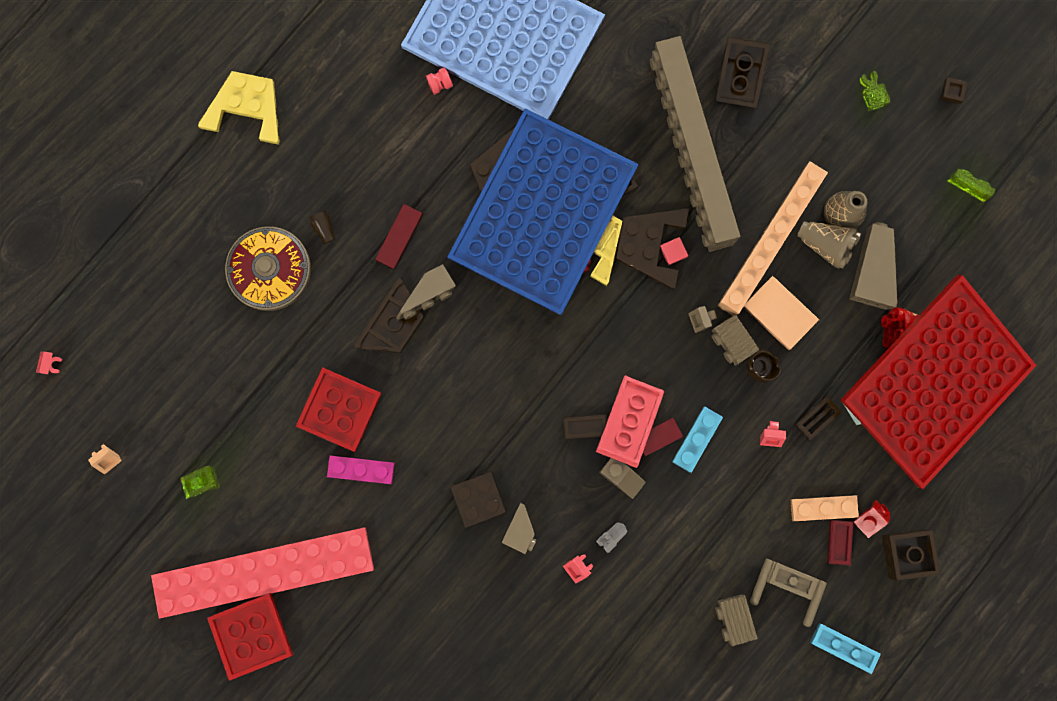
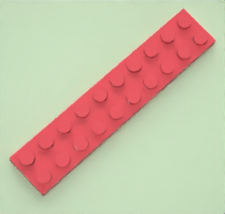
(262, 572)

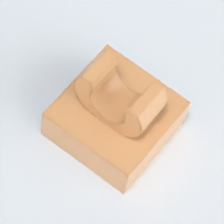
(104, 459)

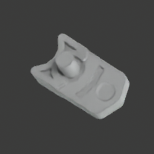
(612, 536)

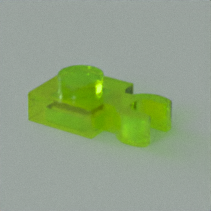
(874, 94)

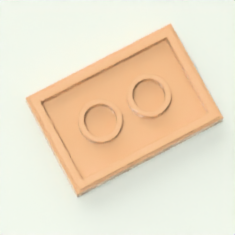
(780, 313)

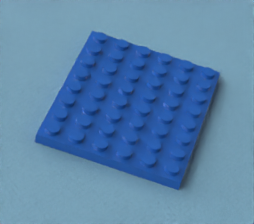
(543, 211)

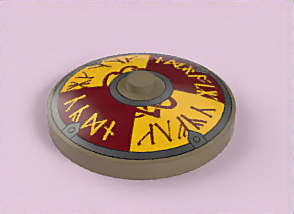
(268, 268)

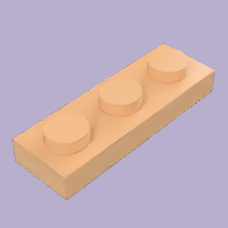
(824, 508)

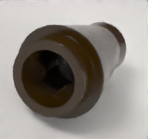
(322, 225)

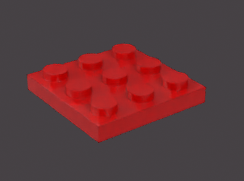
(338, 409)
(250, 636)

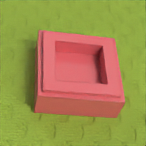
(673, 251)

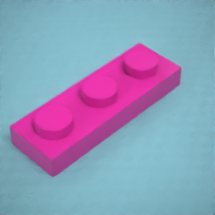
(360, 469)

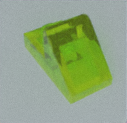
(200, 481)

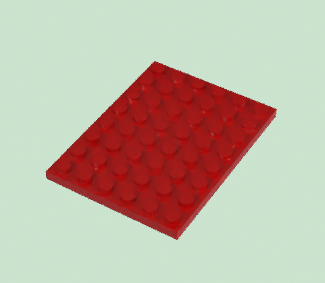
(939, 381)

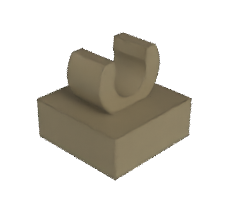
(701, 318)

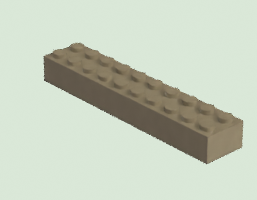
(694, 144)

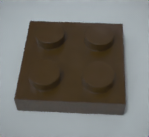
(478, 499)

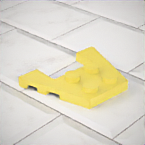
(247, 97)
(606, 250)

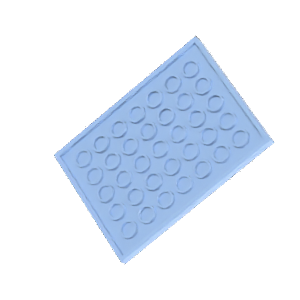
(507, 46)

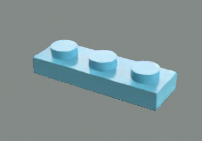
(697, 439)
(845, 648)

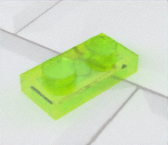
(973, 186)

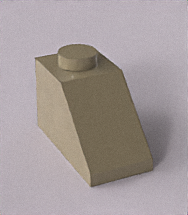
(622, 477)
(520, 532)

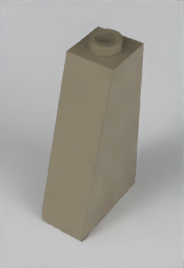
(876, 269)

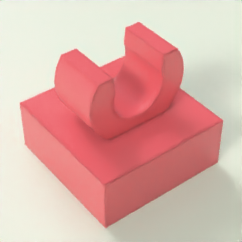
(45, 363)
(772, 435)
(577, 569)

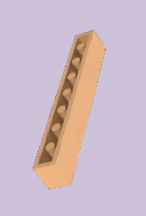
(772, 239)

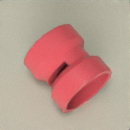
(439, 81)

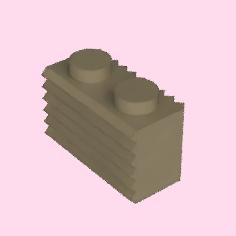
(734, 340)
(736, 620)

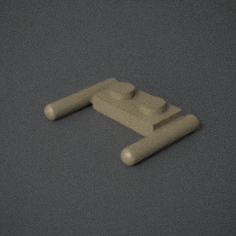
(791, 581)

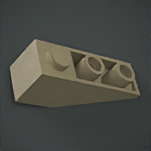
(433, 286)

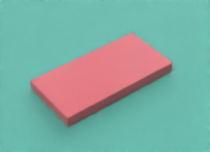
(630, 421)

